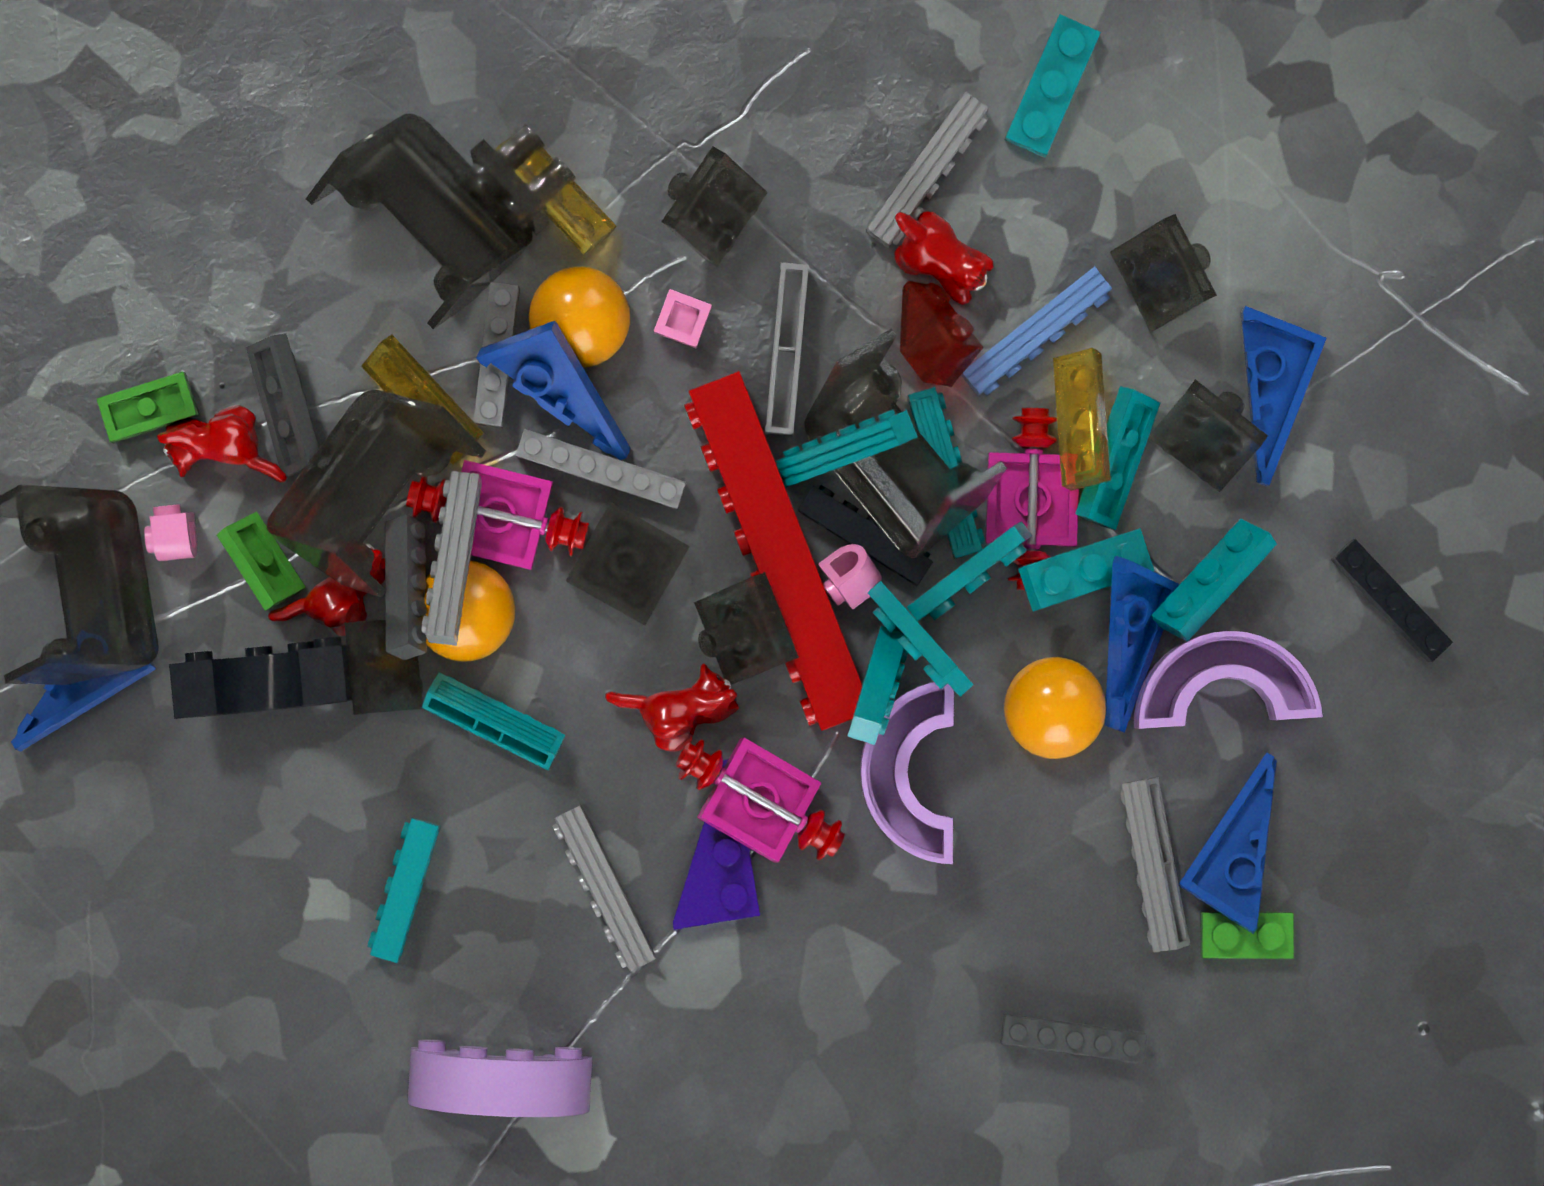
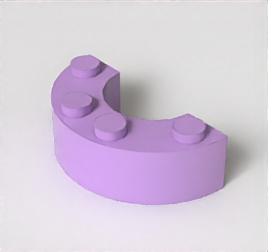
(1229, 655)
(886, 777)
(499, 1085)

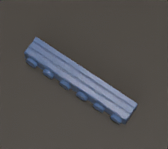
(1036, 331)

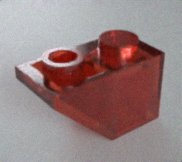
(934, 336)

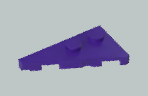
(718, 882)

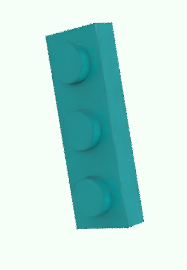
(1052, 86)
(1127, 437)
(1081, 569)
(972, 573)
(1214, 579)
(918, 641)

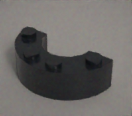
(262, 681)

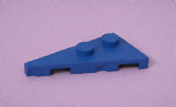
(1278, 372)
(553, 375)
(1132, 635)
(66, 702)
(1232, 861)

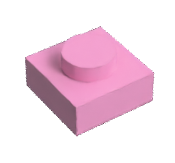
(682, 318)

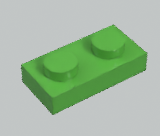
(147, 407)
(260, 561)
(1226, 939)

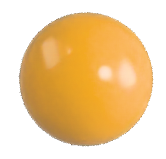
(587, 310)
(485, 617)
(1055, 707)

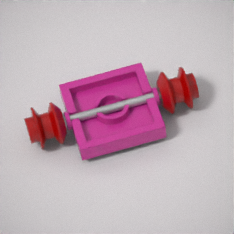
(1032, 493)
(508, 515)
(759, 800)

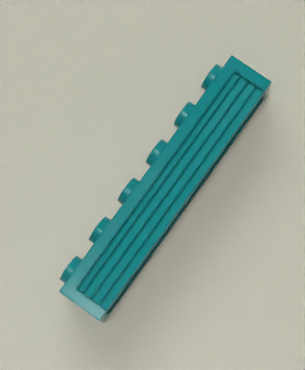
(930, 422)
(847, 448)

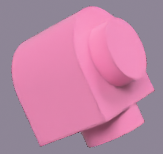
(171, 534)
(849, 575)

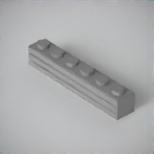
(928, 168)
(786, 349)
(601, 469)
(453, 558)
(1155, 864)
(605, 888)

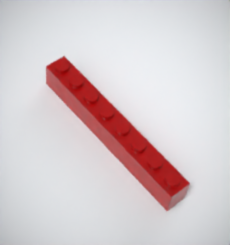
(777, 546)

